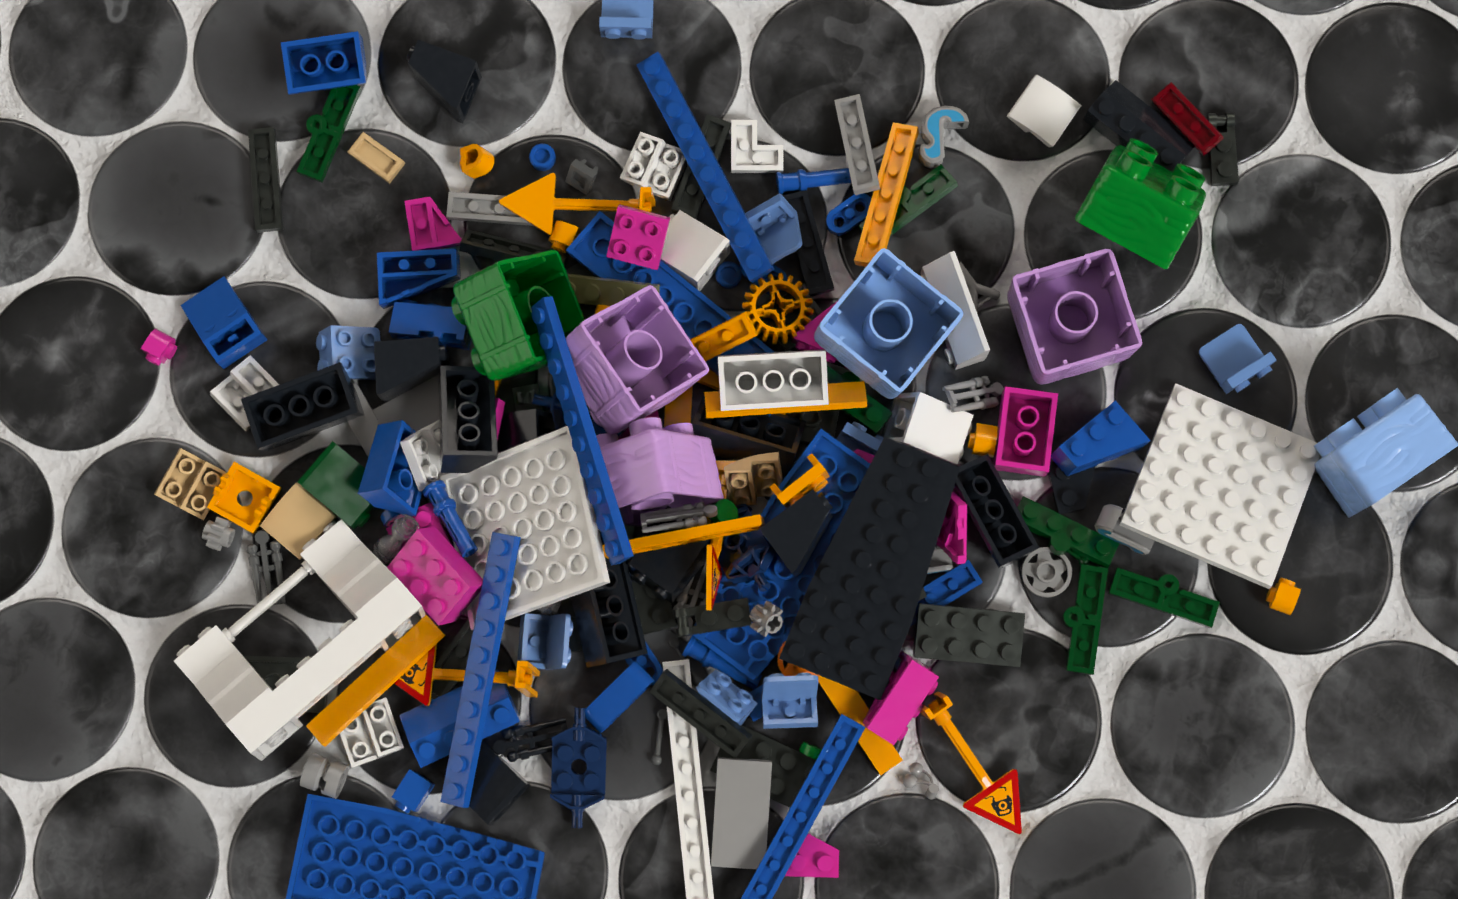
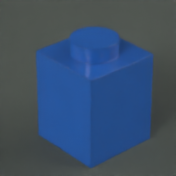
(412, 791)

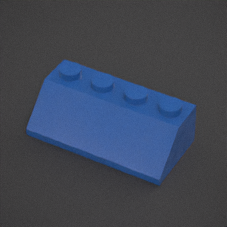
(432, 726)

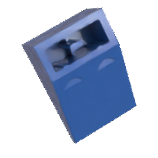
(223, 323)

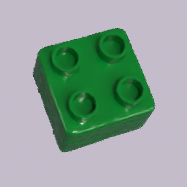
(1143, 203)
(499, 313)

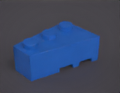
(414, 273)
(426, 321)
(1100, 440)

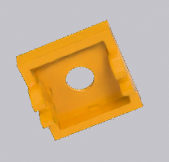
(812, 480)
(226, 493)

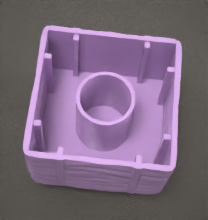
(1073, 317)
(633, 360)
(659, 468)

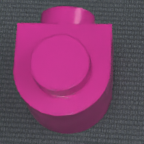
(159, 347)

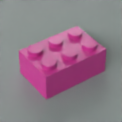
(1025, 431)
(436, 575)

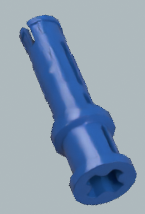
(802, 180)
(445, 508)
(705, 655)

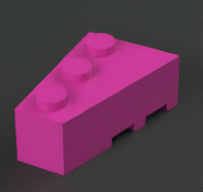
(901, 699)

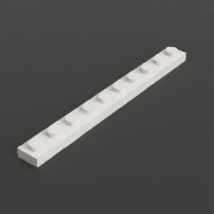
(689, 796)

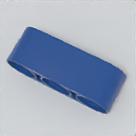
(618, 697)

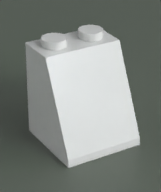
(693, 249)
(928, 426)

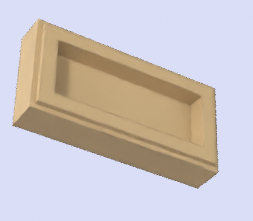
(376, 157)

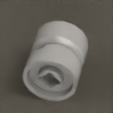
(324, 775)

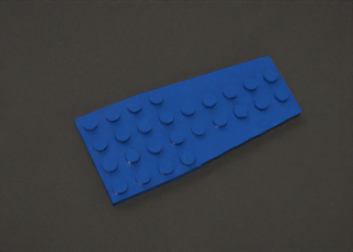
(744, 646)
(389, 854)

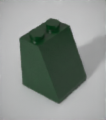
(336, 483)

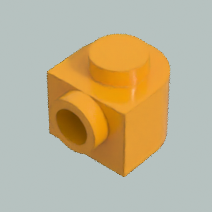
(476, 160)
(563, 235)
(983, 440)
(1283, 596)

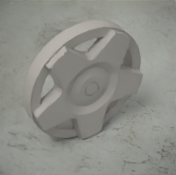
(1046, 573)

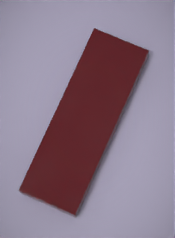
(1187, 119)

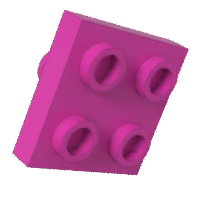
(638, 237)

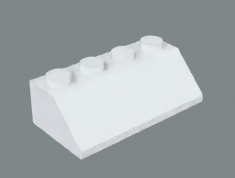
(967, 340)
(773, 380)

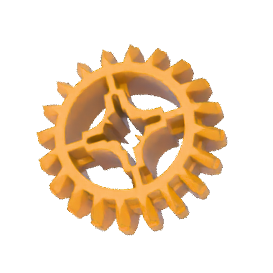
(789, 305)

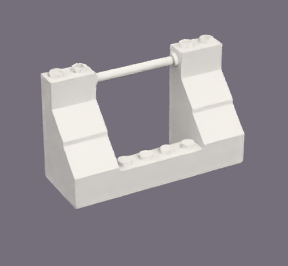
(267, 716)

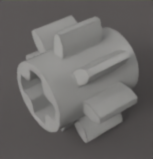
(218, 533)
(766, 618)

